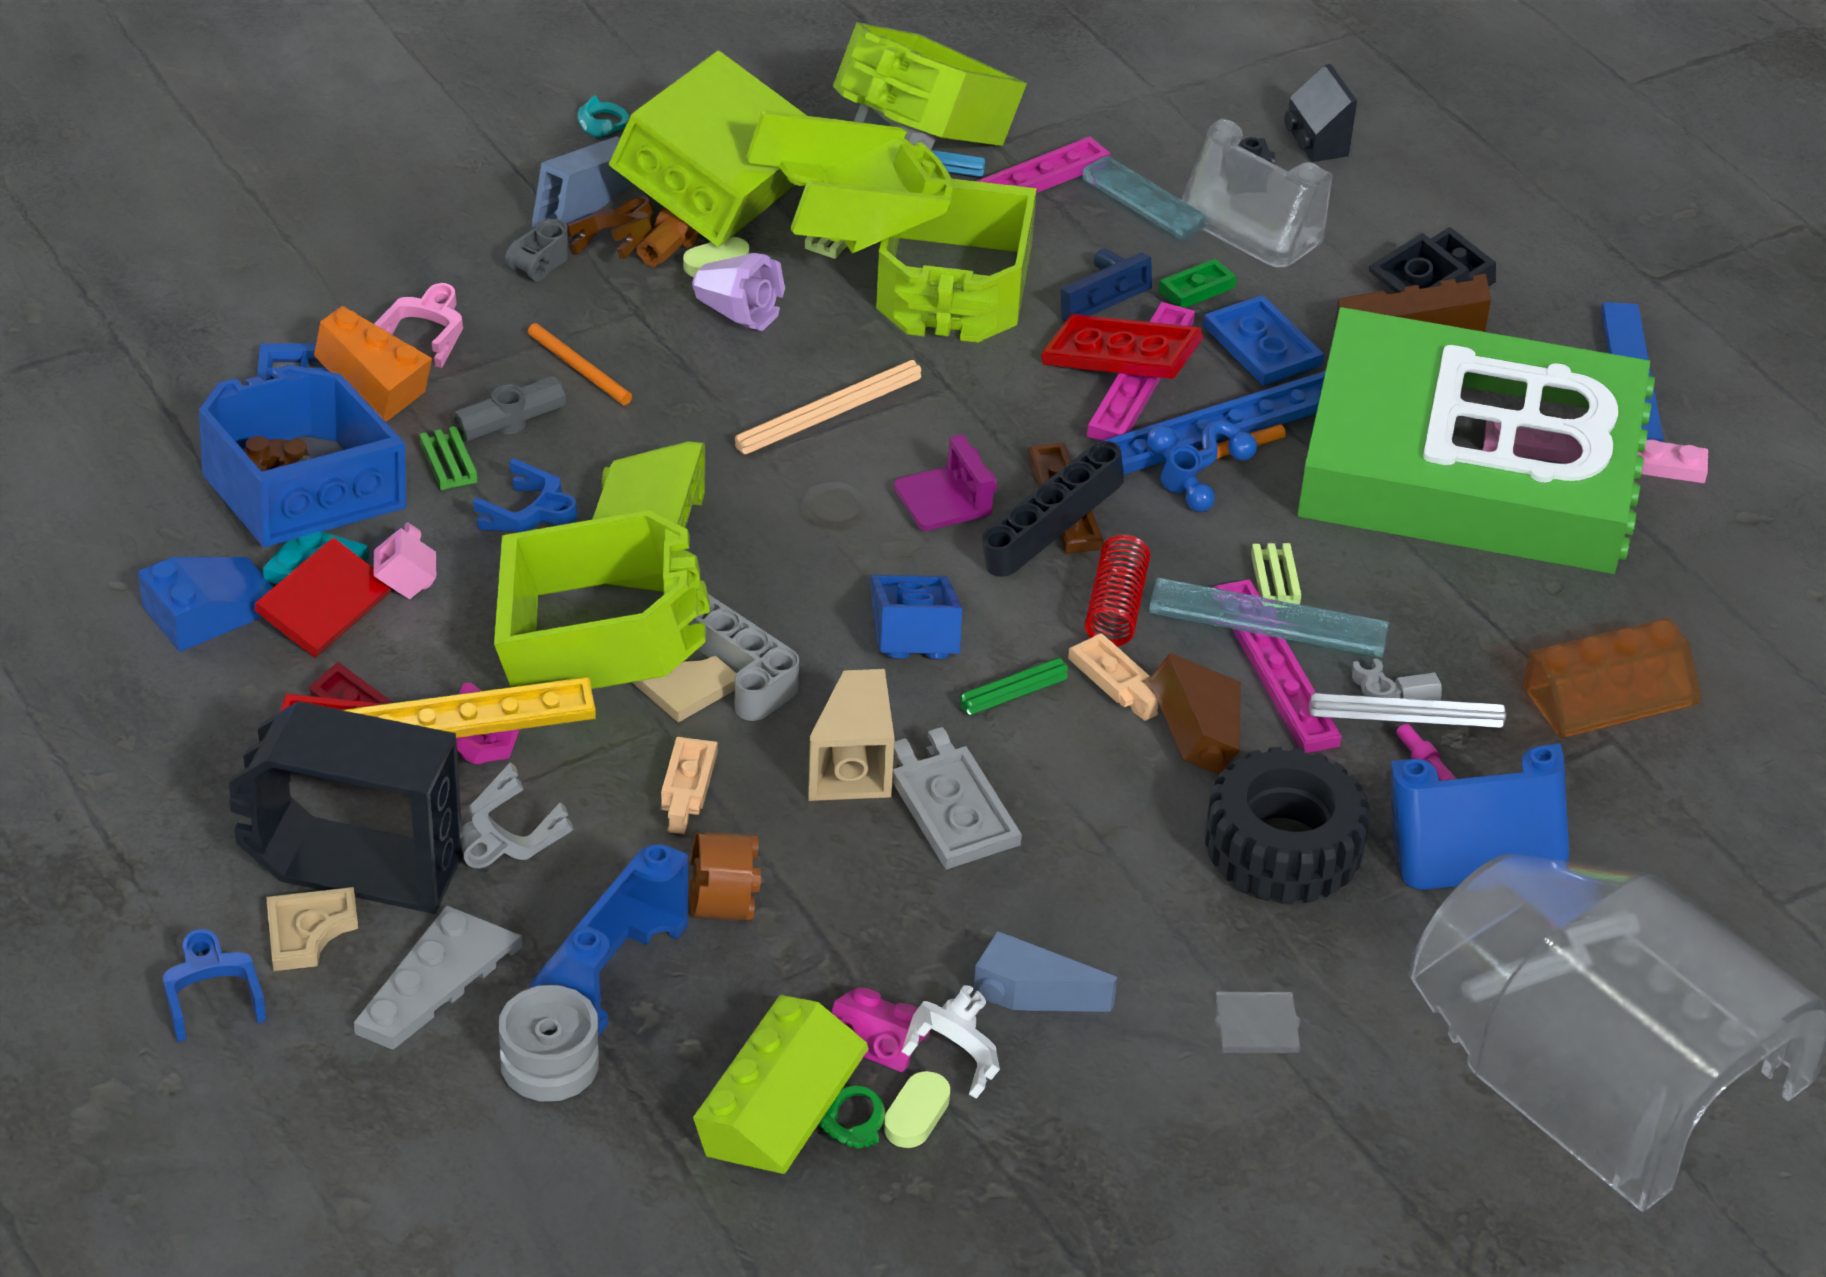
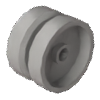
(549, 1043)

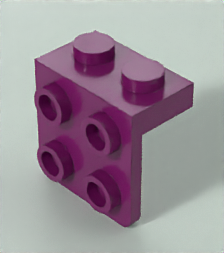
(952, 492)

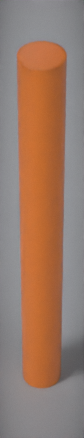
(579, 364)

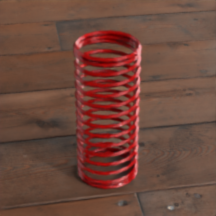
(1119, 571)

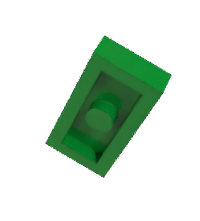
(1197, 283)

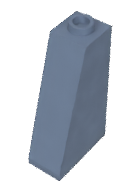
(578, 183)

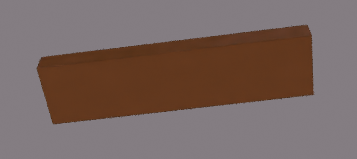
(1046, 462)

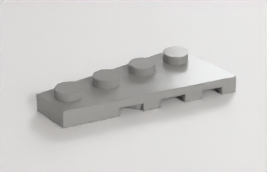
(433, 973)

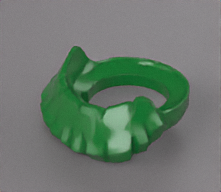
(857, 1136)

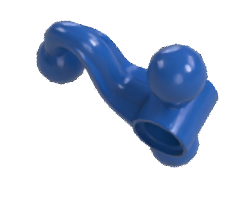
(1185, 461)

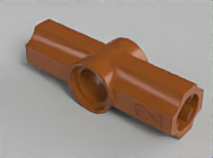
(665, 238)

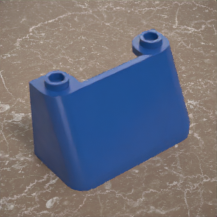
(1460, 824)
(641, 902)

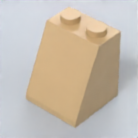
(853, 740)

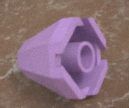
(742, 288)

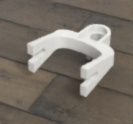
(957, 1023)

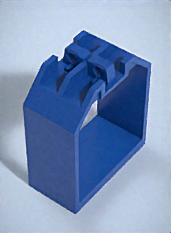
(312, 493)

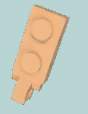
(1116, 675)
(687, 780)

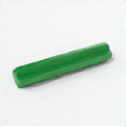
(1013, 686)

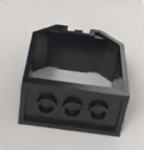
(341, 855)

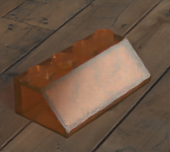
(1613, 677)

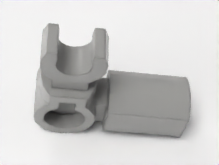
(1375, 683)

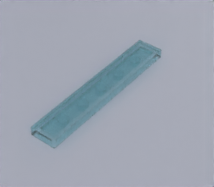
(1269, 617)

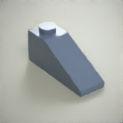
(1040, 980)

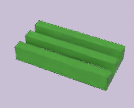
(442, 440)

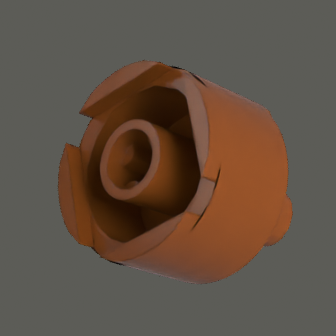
(724, 876)

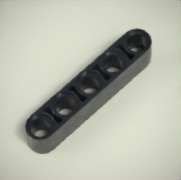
(1053, 508)

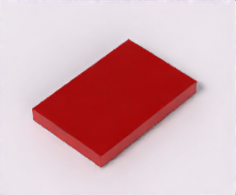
(323, 597)

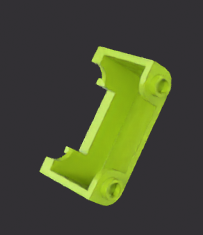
(658, 481)

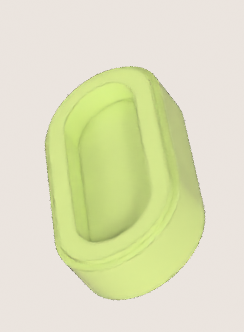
(709, 252)
(917, 1109)

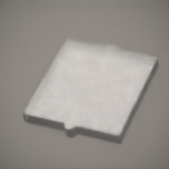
(1257, 1022)

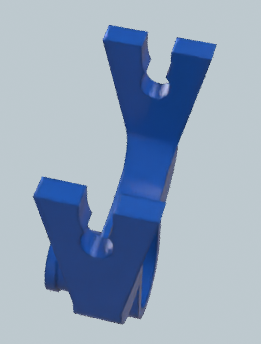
(549, 507)
(209, 965)

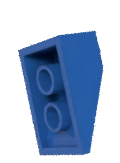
(201, 596)
(916, 615)

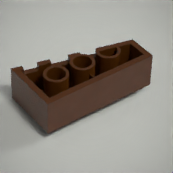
(1451, 304)

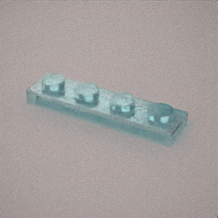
(1144, 197)

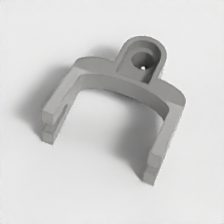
(487, 841)

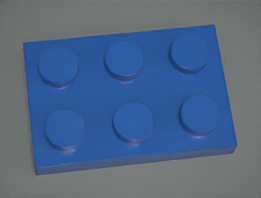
(1263, 340)

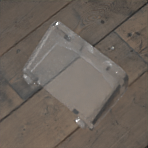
(1255, 202)

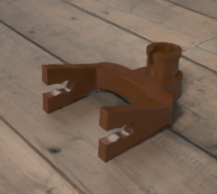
(631, 220)

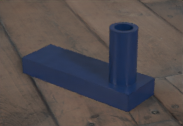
(1112, 284)

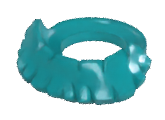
(601, 127)

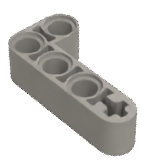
(763, 665)

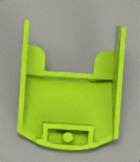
(857, 176)

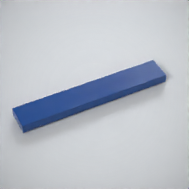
(1626, 338)

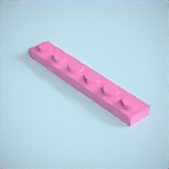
(1660, 458)

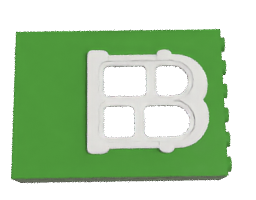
(1388, 455)

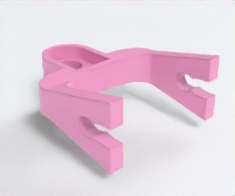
(435, 305)

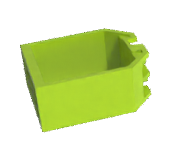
(928, 85)
(956, 298)
(593, 555)

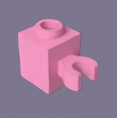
(405, 562)

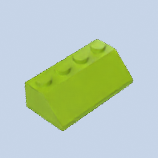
(779, 1086)

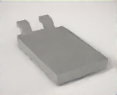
(952, 801)

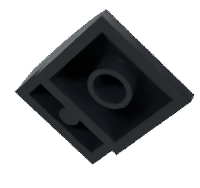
(1432, 260)

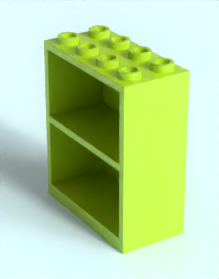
(693, 148)

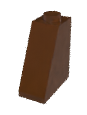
(1200, 711)

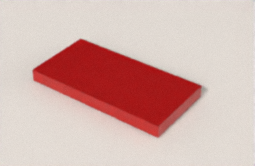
(1122, 346)

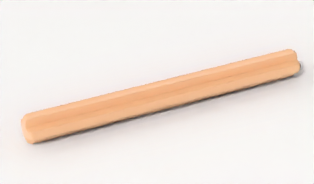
(827, 407)

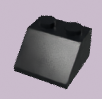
(1322, 116)

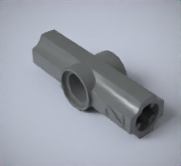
(509, 409)

